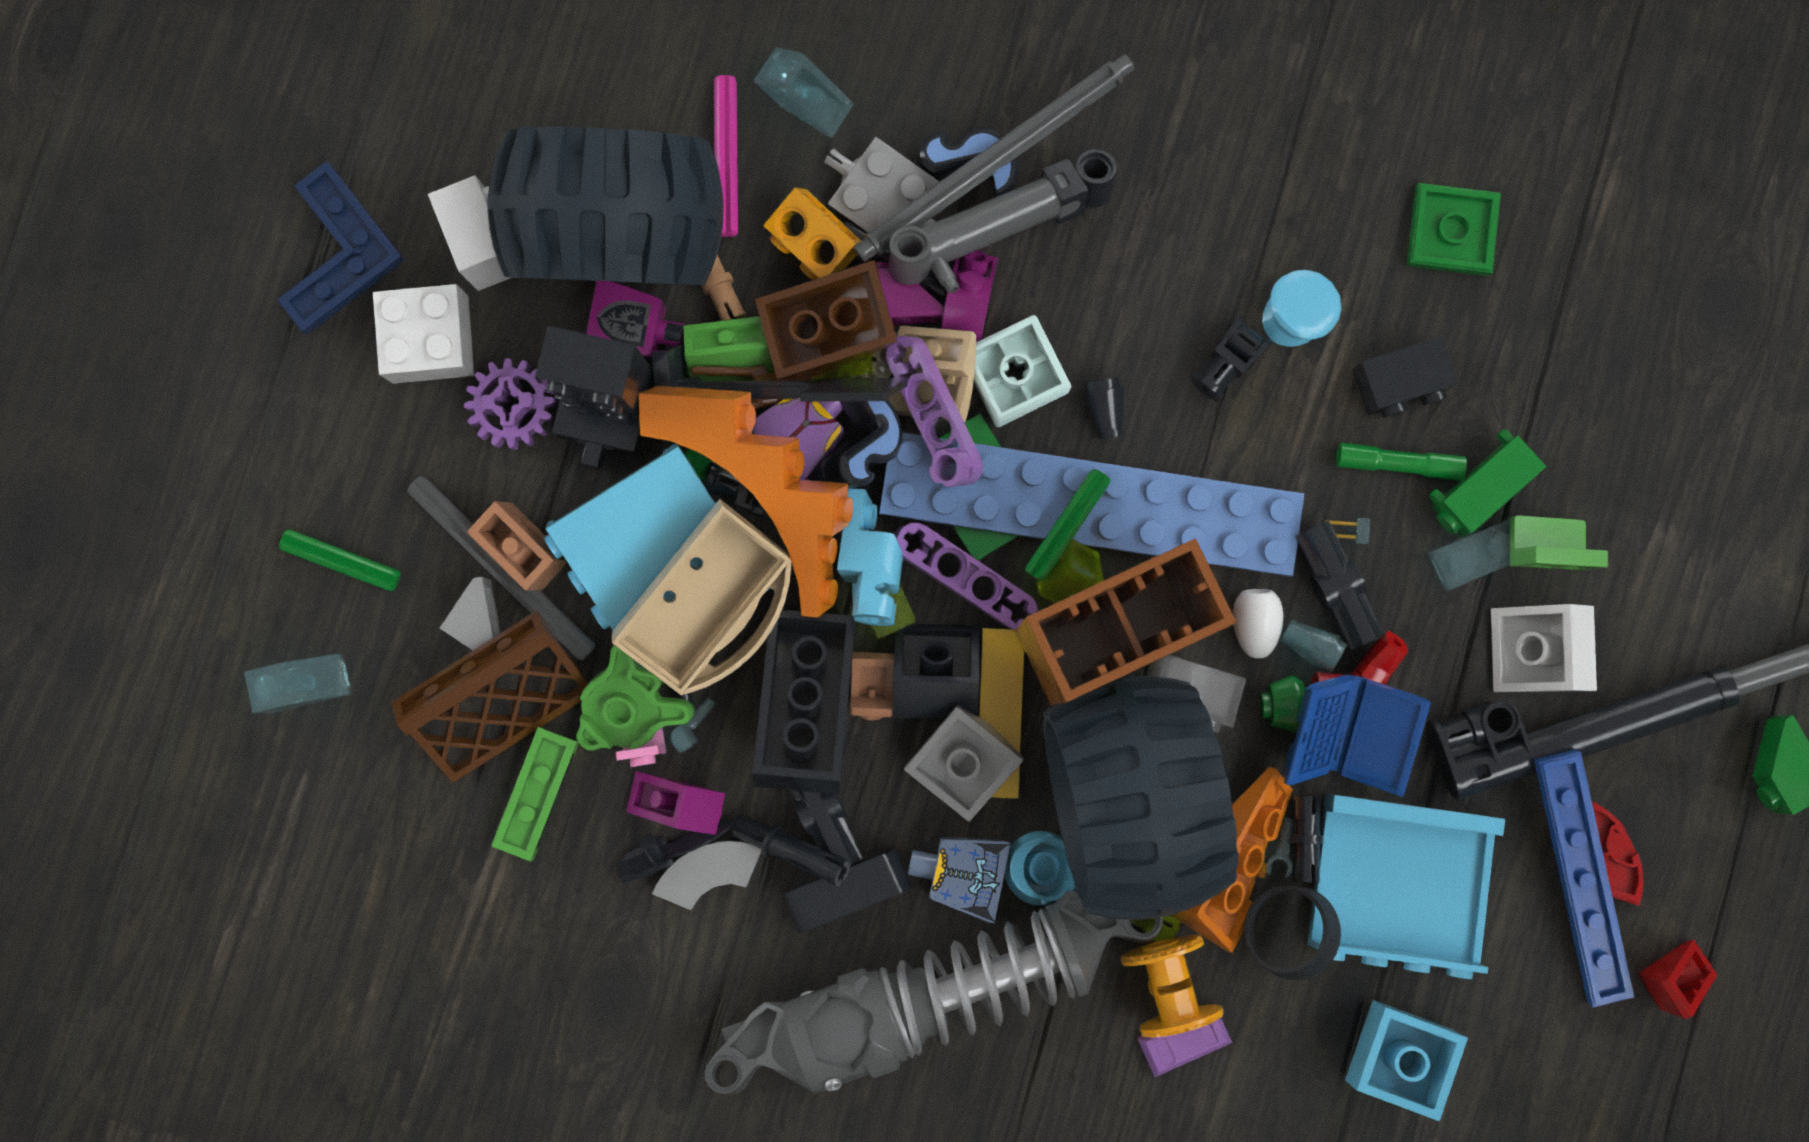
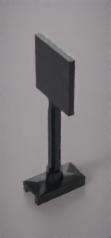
(670, 371)

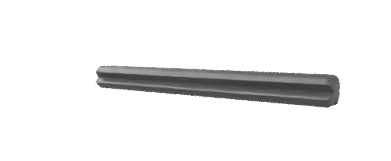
(457, 526)

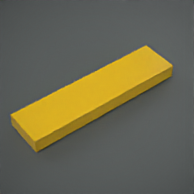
(1002, 693)

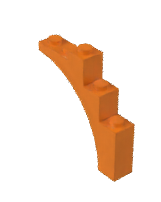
(769, 467)

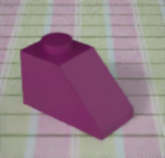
(908, 302)
(675, 803)

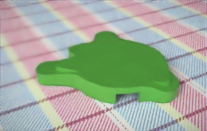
(625, 706)

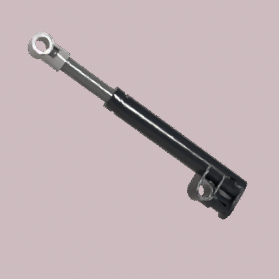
(1488, 758)

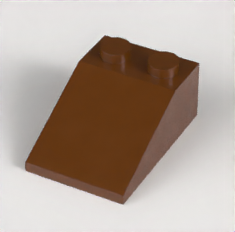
(826, 322)

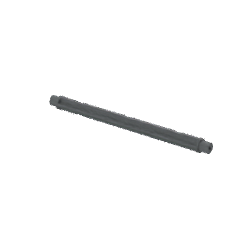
(997, 155)

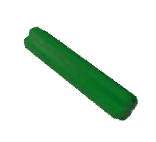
(1067, 525)
(339, 560)

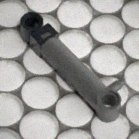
(1058, 194)

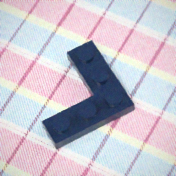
(361, 263)

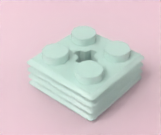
(1041, 382)

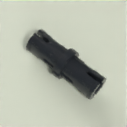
(1306, 839)

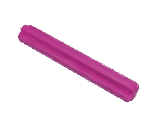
(726, 148)

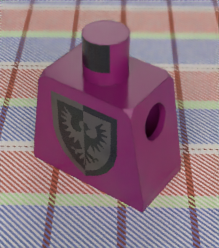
(632, 318)

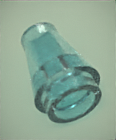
(1315, 645)

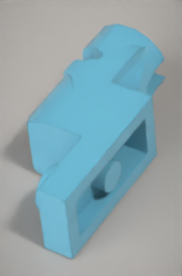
(870, 562)

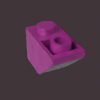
(969, 304)

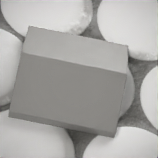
(964, 762)

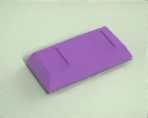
(1176, 1050)

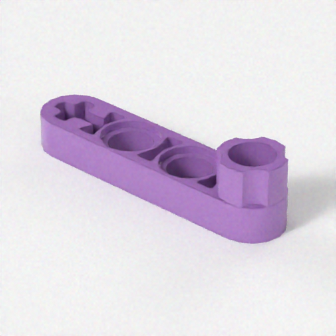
(945, 458)
(968, 572)

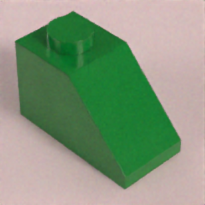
(1783, 766)

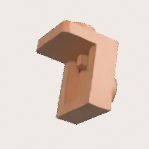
(872, 685)

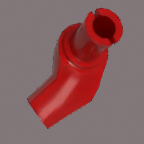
(1377, 662)

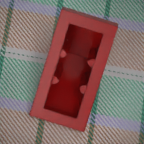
(1679, 980)

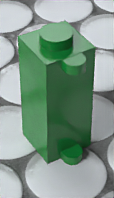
(1487, 486)

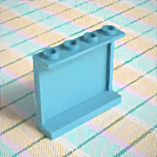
(631, 533)
(1406, 883)

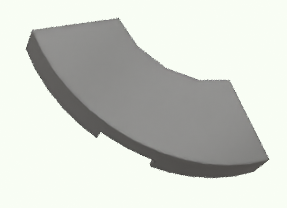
(707, 868)

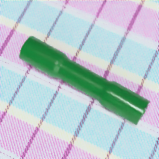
(1428, 464)

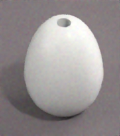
(1258, 621)

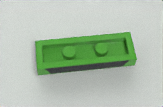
(535, 794)

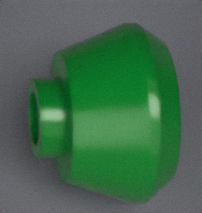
(1282, 703)

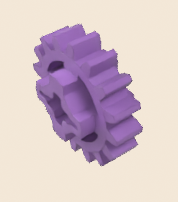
(493, 405)

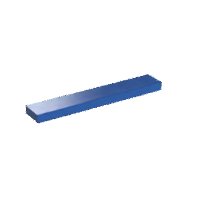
(1584, 878)

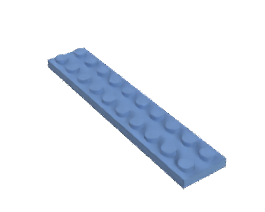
(1136, 513)

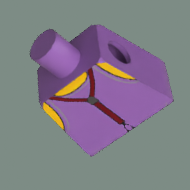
(810, 422)

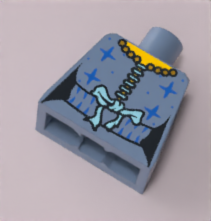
(965, 873)

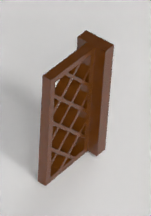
(470, 676)

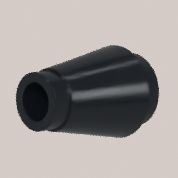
(1106, 406)

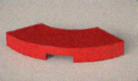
(1620, 858)

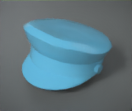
(1301, 308)
(1038, 868)

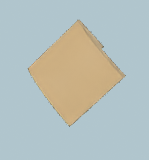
(956, 360)

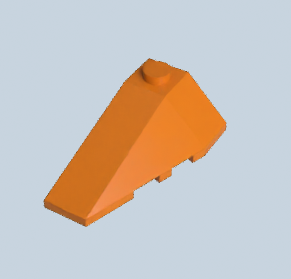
(1257, 820)

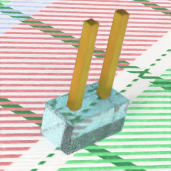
(1362, 530)

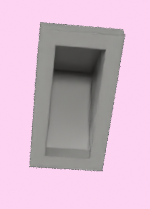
(474, 615)

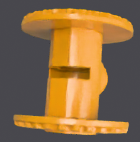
(1172, 986)

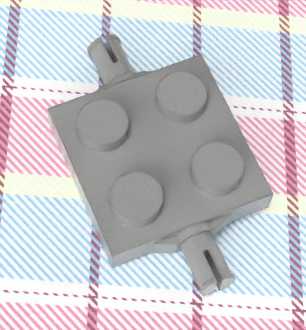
(877, 185)

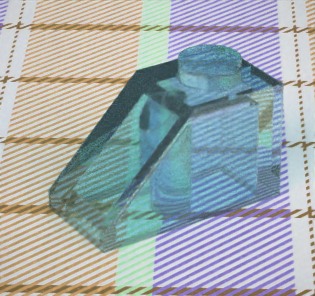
(804, 90)
(297, 683)

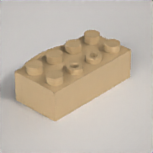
(709, 604)

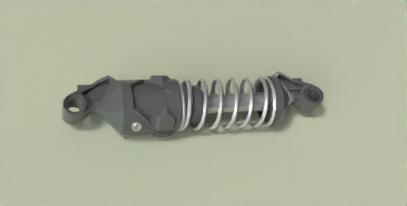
(883, 1018)

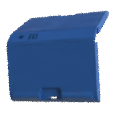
(1358, 730)

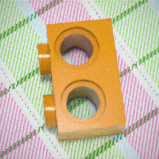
(819, 227)

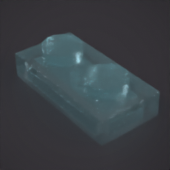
(1473, 556)

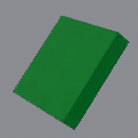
(1453, 229)

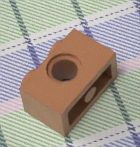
(516, 545)

